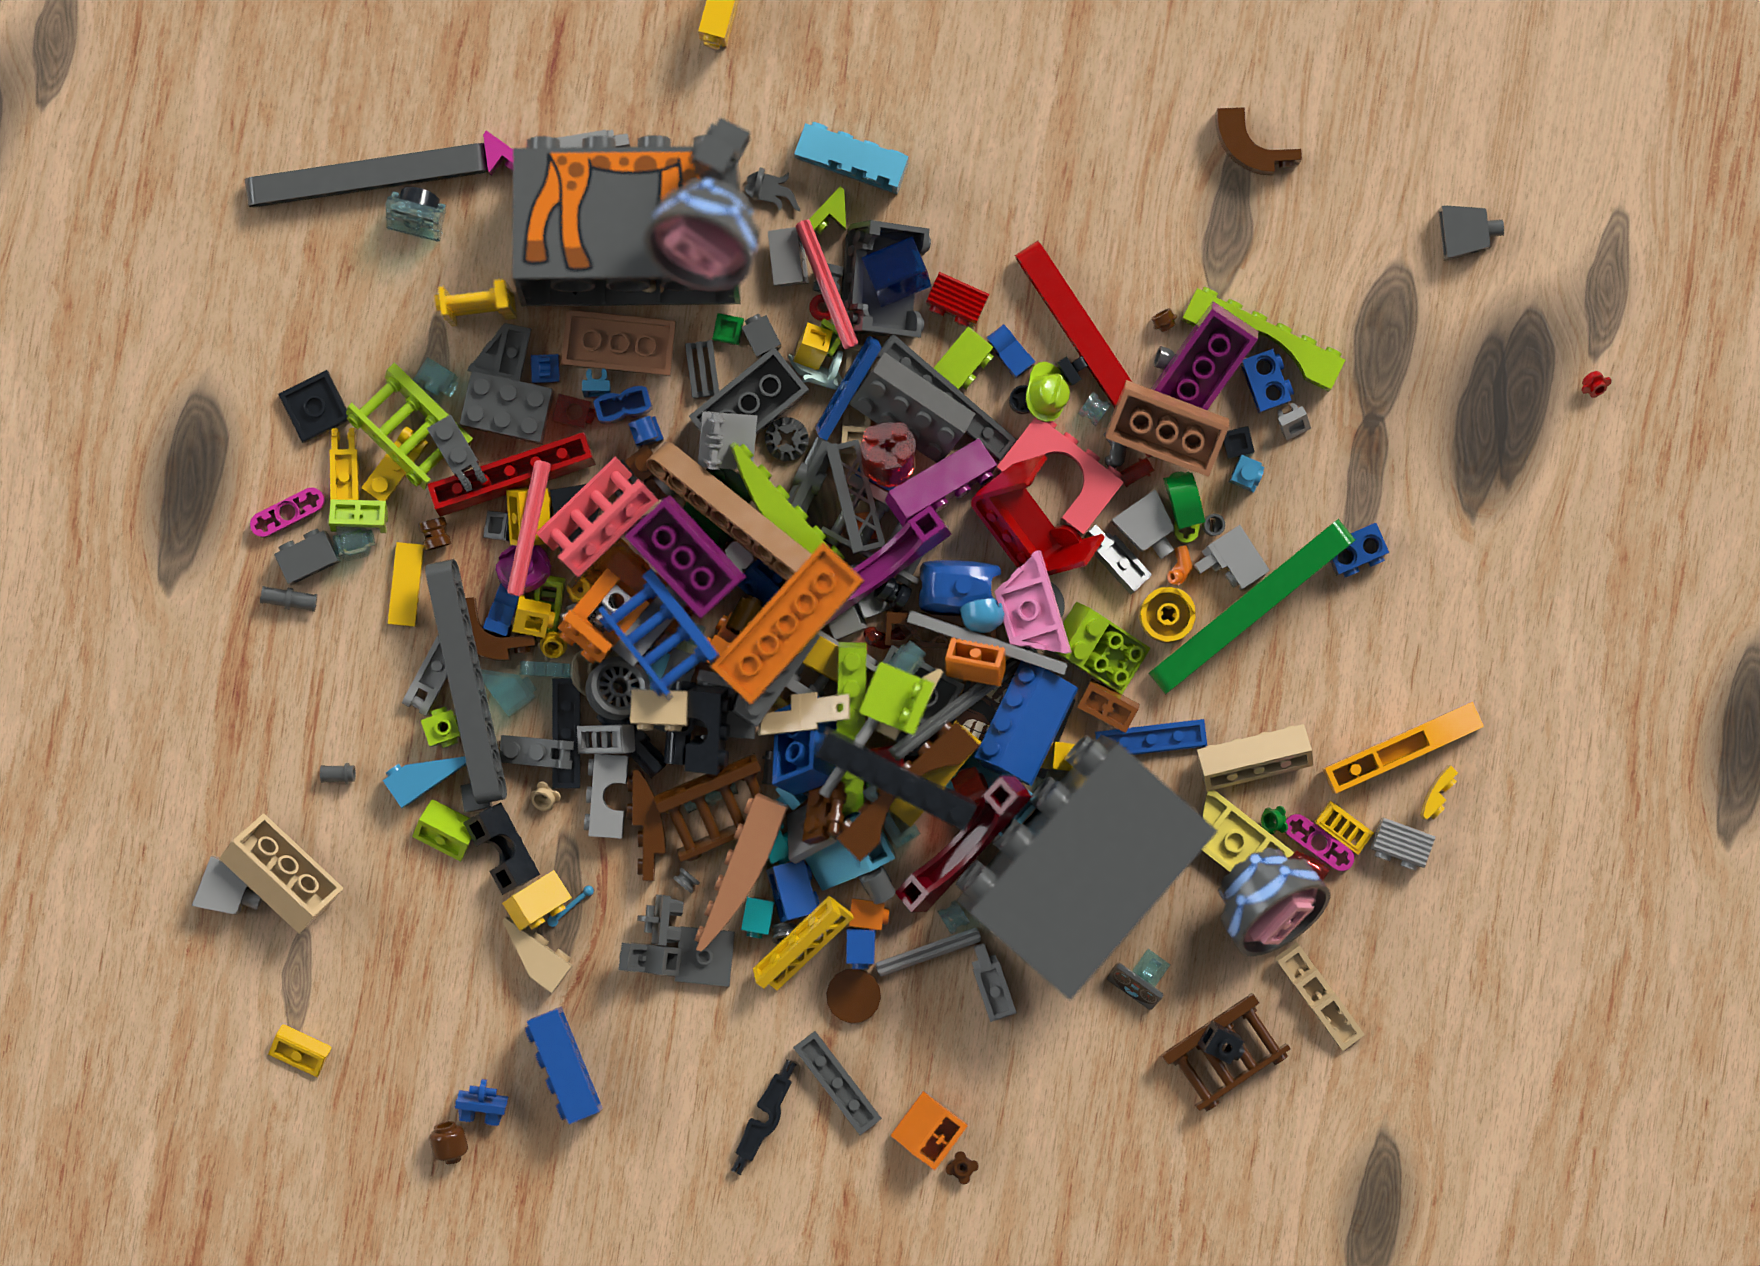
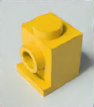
(533, 617)

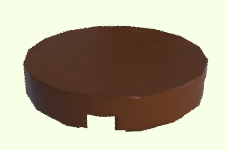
(853, 995)

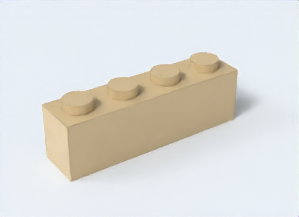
(1255, 757)

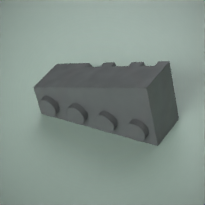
(755, 712)

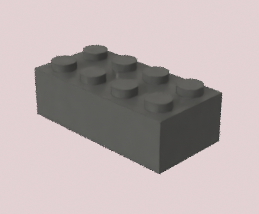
(761, 390)
(900, 395)

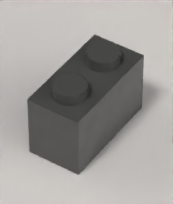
(307, 556)

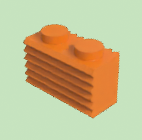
(975, 662)

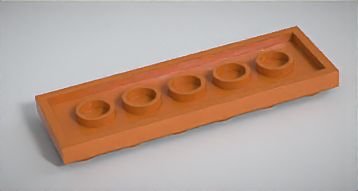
(787, 623)

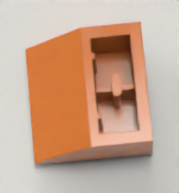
(929, 1130)

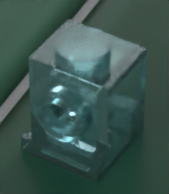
(437, 378)

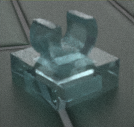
(1151, 967)

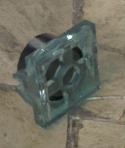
(415, 213)

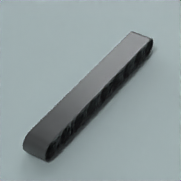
(366, 175)
(466, 681)

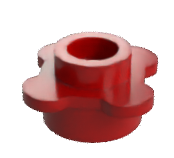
(1595, 384)

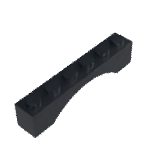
(894, 779)

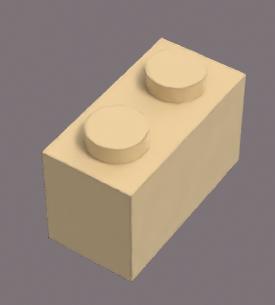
(652, 710)

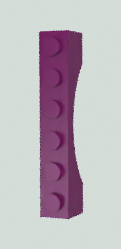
(908, 545)

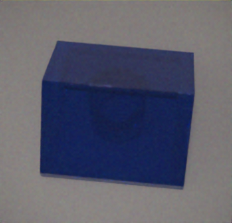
(896, 271)

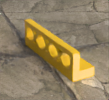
(798, 941)

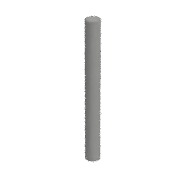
(838, 773)

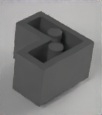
(720, 150)

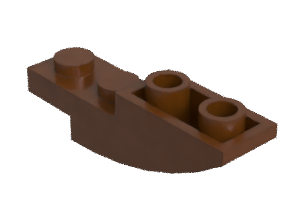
(644, 812)

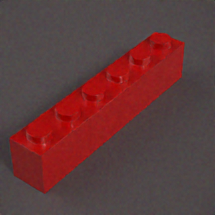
(511, 473)

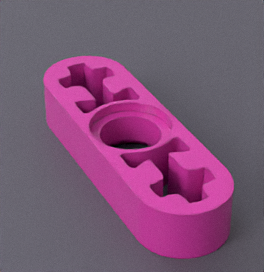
(272, 528)
(1340, 848)

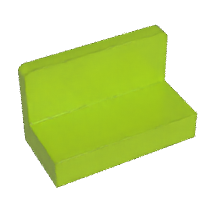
(443, 830)

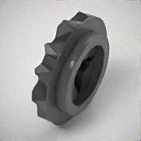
(786, 451)

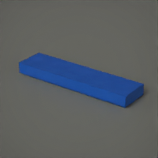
(847, 387)
(1160, 737)

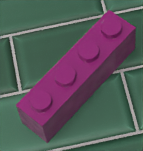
(942, 482)

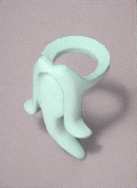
(825, 377)

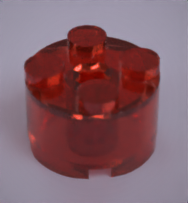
(888, 453)

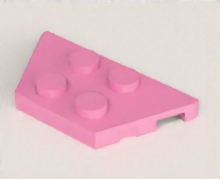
(1031, 608)

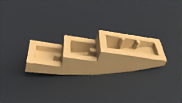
(1319, 996)

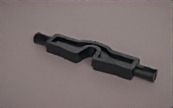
(757, 1130)

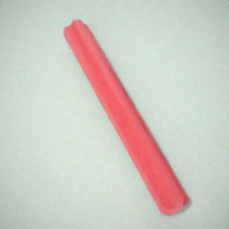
(826, 284)
(528, 528)

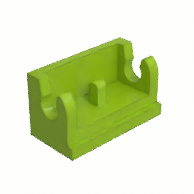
(358, 514)

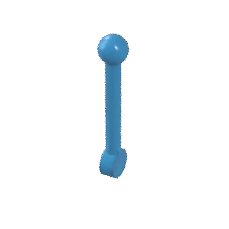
(587, 891)

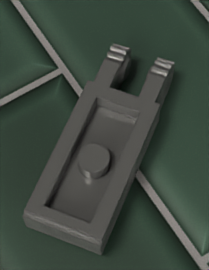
(455, 450)

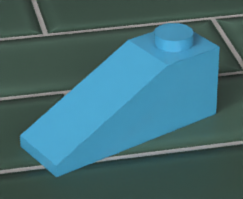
(416, 779)

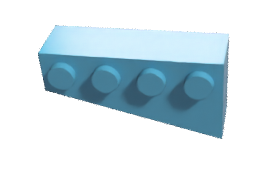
(852, 157)

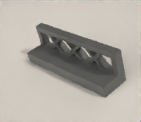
(845, 500)

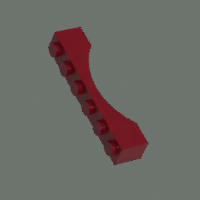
(993, 813)

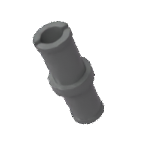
(288, 598)

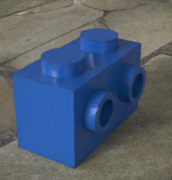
(761, 582)
(792, 890)

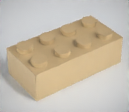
(281, 873)

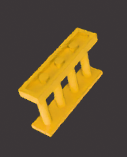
(499, 299)

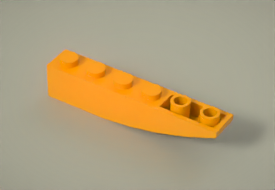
(1402, 748)

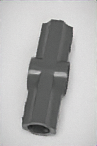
(810, 475)

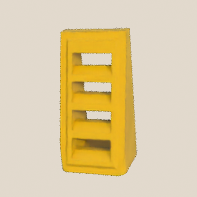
(1325, 814)

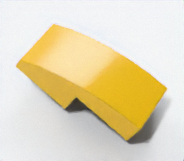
(1433, 801)

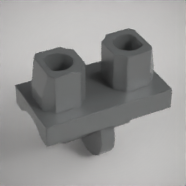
(659, 920)

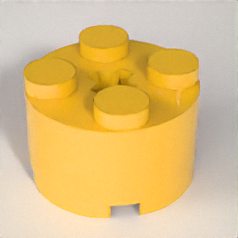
(1183, 615)

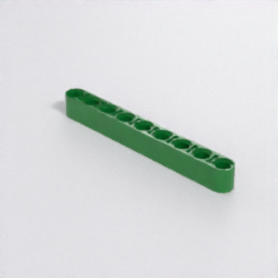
(1252, 606)

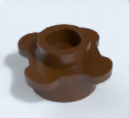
(962, 1175)

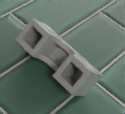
(605, 771)

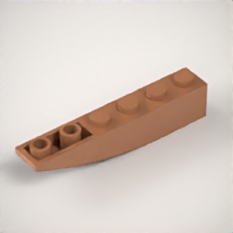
(743, 863)

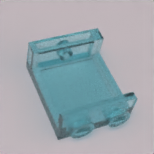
(891, 828)

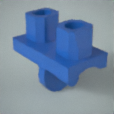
(481, 1100)

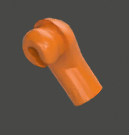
(1182, 568)

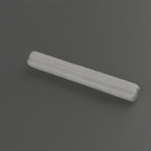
(928, 952)

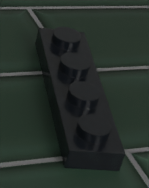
(565, 719)

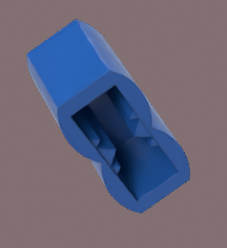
(615, 407)

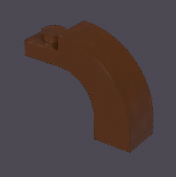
(1243, 151)
(492, 646)

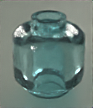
(353, 542)

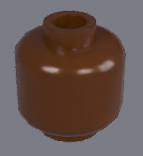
(448, 1142)

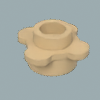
(544, 797)

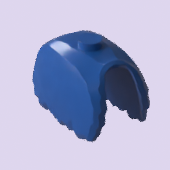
(954, 583)

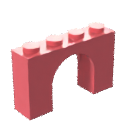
(1098, 482)

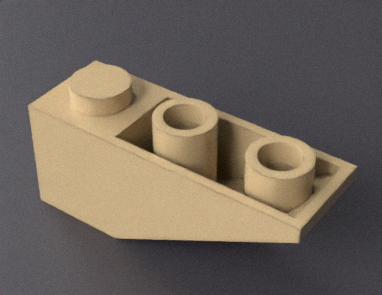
(540, 961)

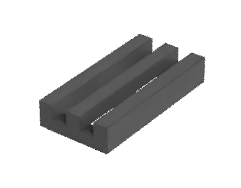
(699, 346)

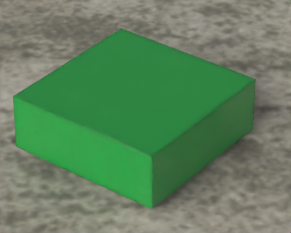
(728, 329)

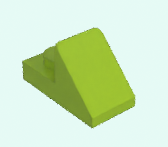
(833, 208)

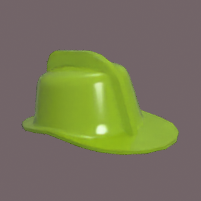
(1046, 392)

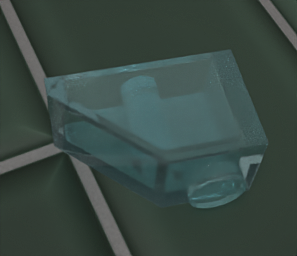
(509, 690)

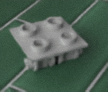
(717, 435)

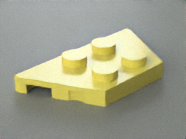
(1237, 833)

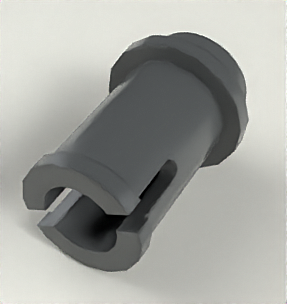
(768, 768)
(338, 773)

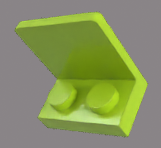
(896, 698)

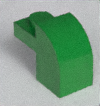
(1184, 499)

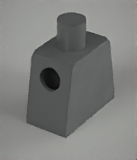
(1466, 230)

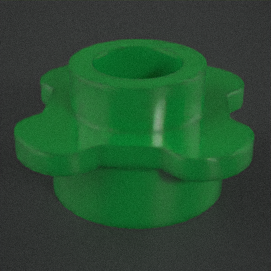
(1274, 820)

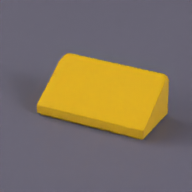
(824, 658)
(299, 1050)

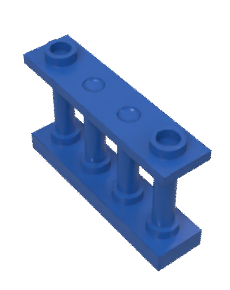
(669, 609)

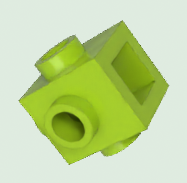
(433, 730)

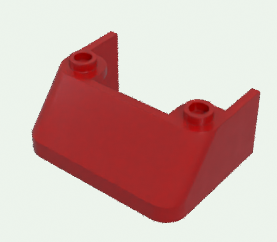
(1023, 526)

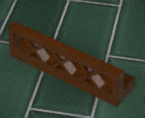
(901, 618)

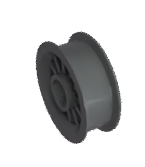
(596, 697)

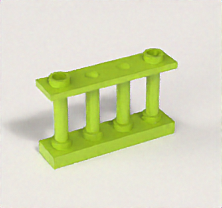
(415, 400)

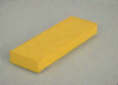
(406, 584)

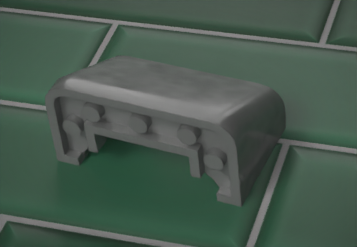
(857, 290)

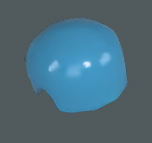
(982, 615)

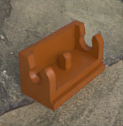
(1108, 705)

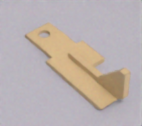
(805, 714)

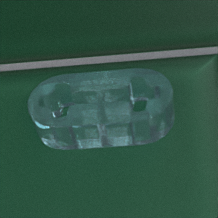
(545, 669)

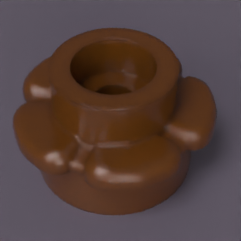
(1164, 320)

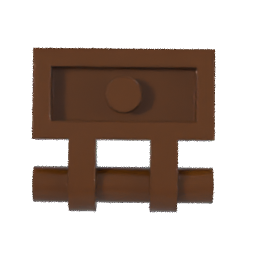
(824, 814)

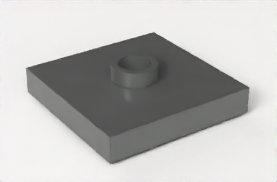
(709, 966)

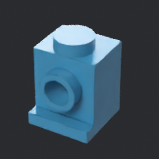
(1247, 473)

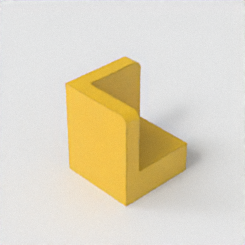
(812, 346)

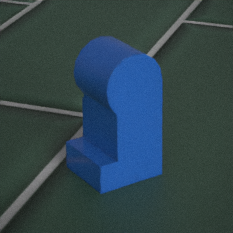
(1010, 351)
(645, 431)
(502, 612)

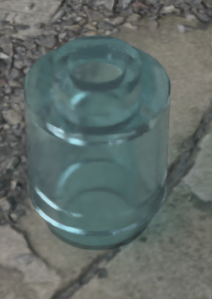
(908, 658)

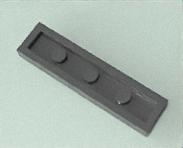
(837, 1082)

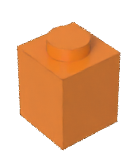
(868, 914)

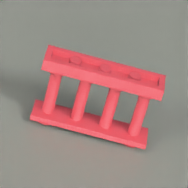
(608, 527)

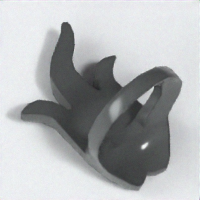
(766, 187)

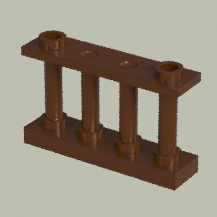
(696, 791)
(1178, 1053)

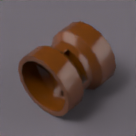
(434, 533)

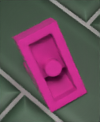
(496, 152)

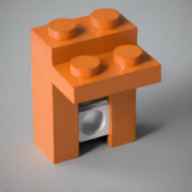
(579, 630)

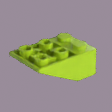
(1102, 648)

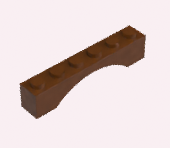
(949, 750)

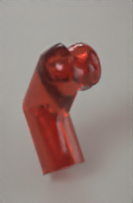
(877, 639)

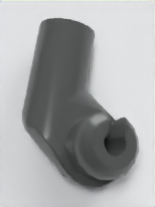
(1117, 454)

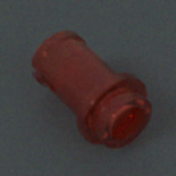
(1136, 471)

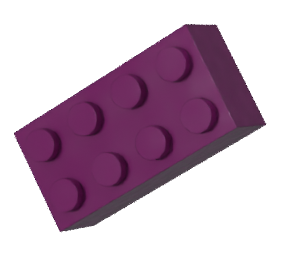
(1207, 358)
(685, 556)

